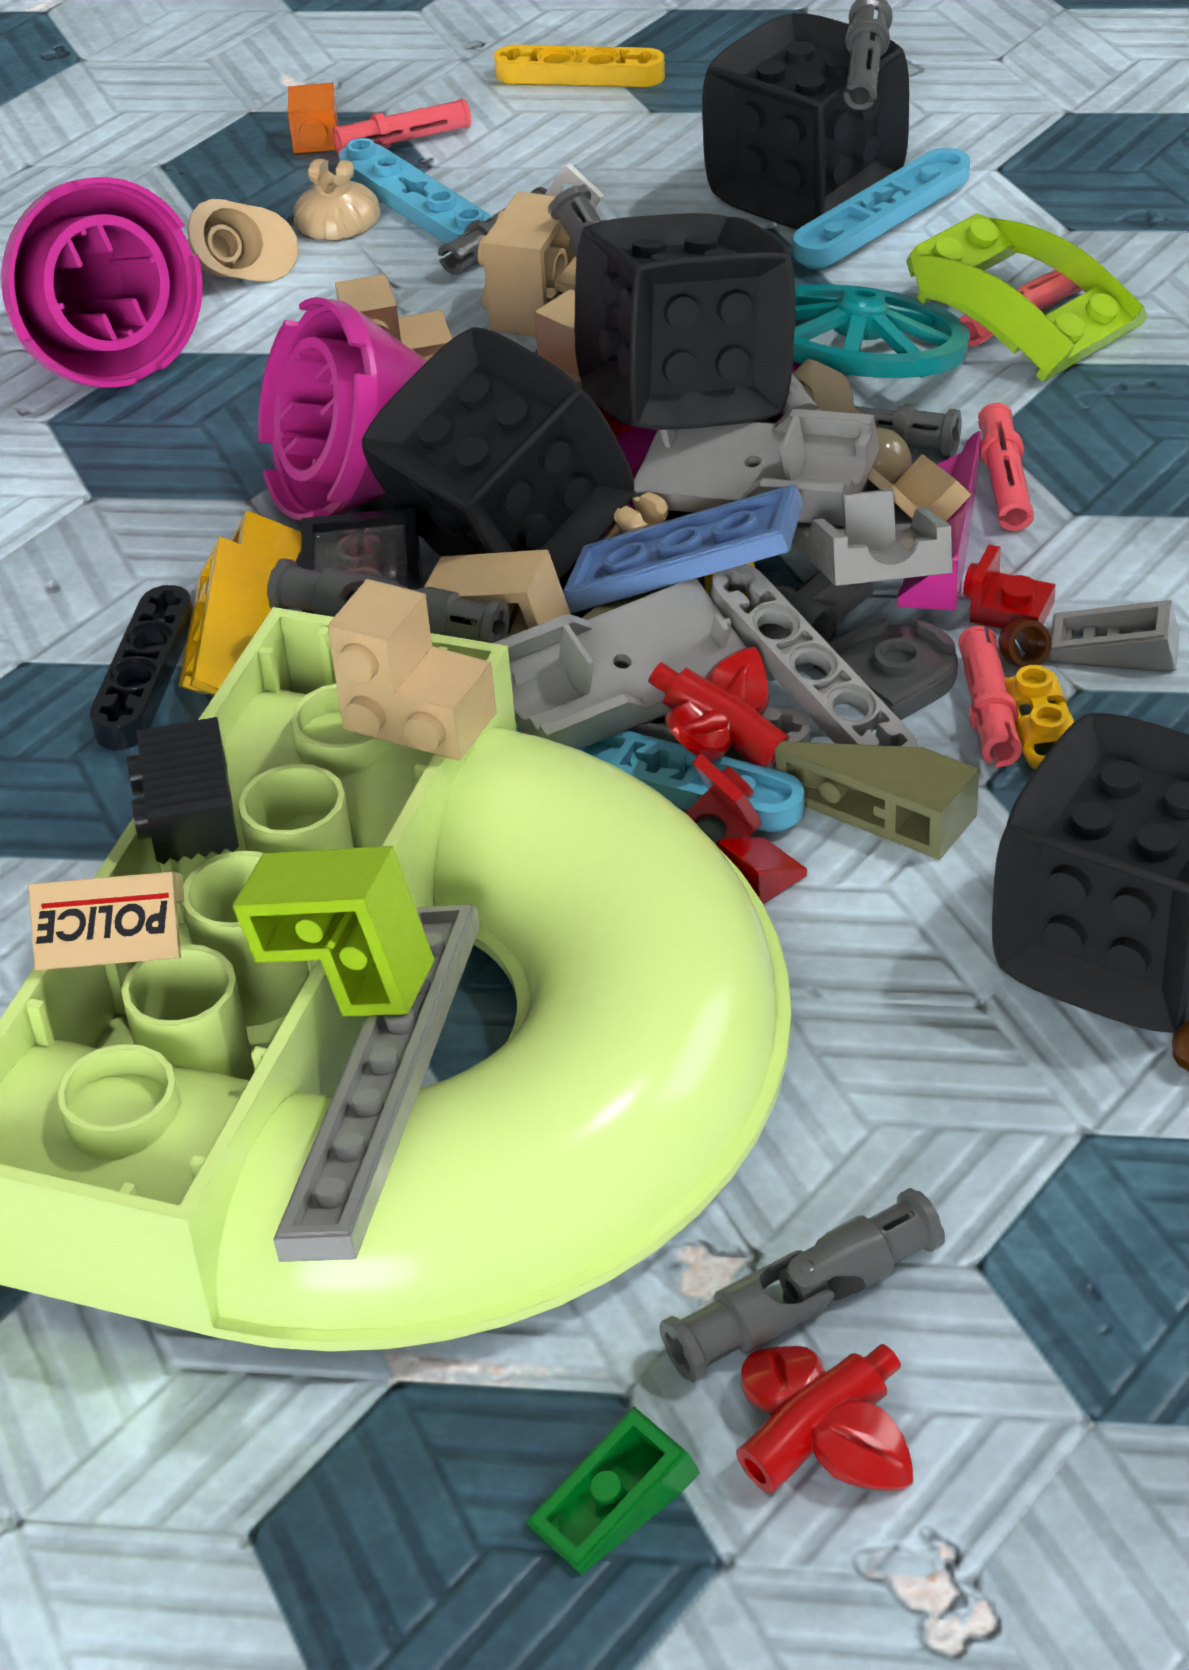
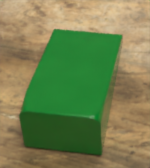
(613, 1491)

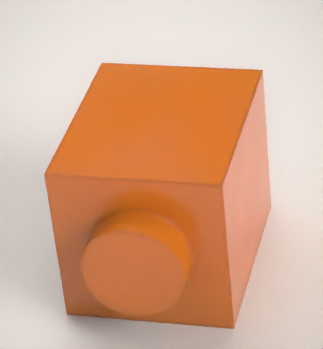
(312, 116)

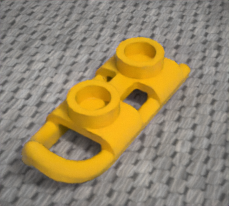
(1047, 721)

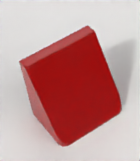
(763, 865)

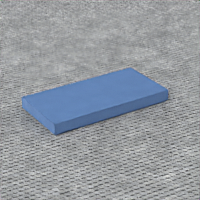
(684, 548)

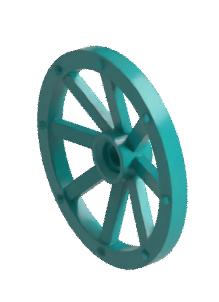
(871, 315)

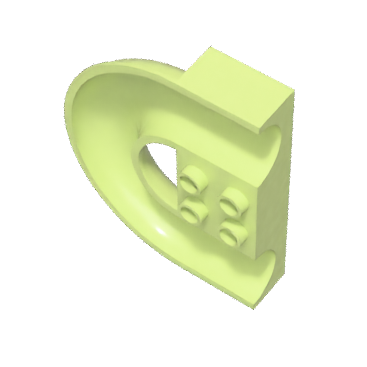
(178, 1097)

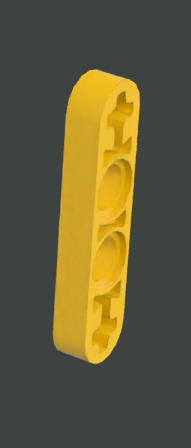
(579, 65)

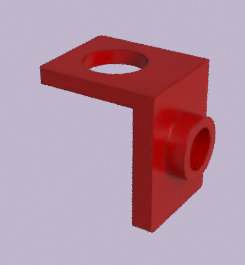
(725, 799)

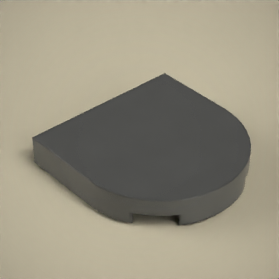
(901, 662)

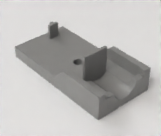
(722, 464)
(876, 541)
(567, 671)

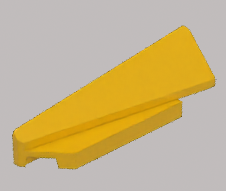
(233, 599)

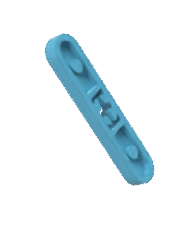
(411, 190)
(880, 207)
(777, 795)

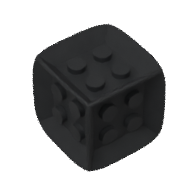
(780, 124)
(684, 320)
(499, 453)
(1100, 874)

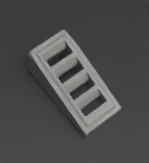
(1129, 636)

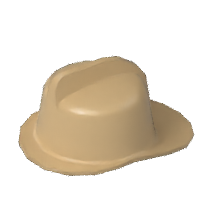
(241, 241)

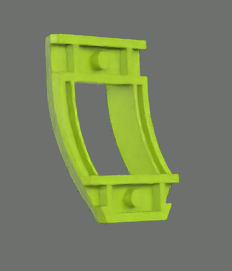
(953, 272)

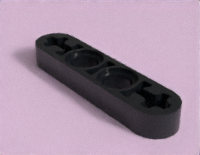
(131, 664)

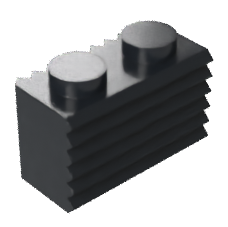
(184, 790)

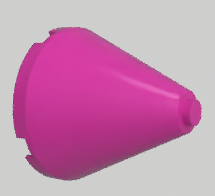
(101, 282)
(318, 400)

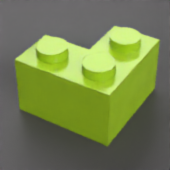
(348, 914)

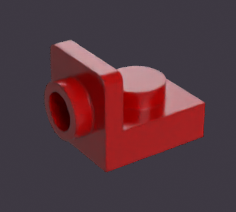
(1004, 597)

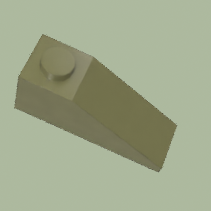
(887, 790)

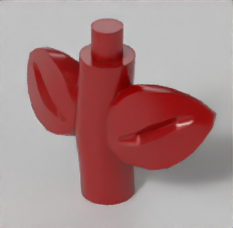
(721, 708)
(825, 1415)

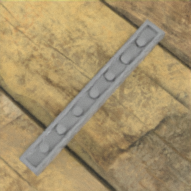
(373, 1104)

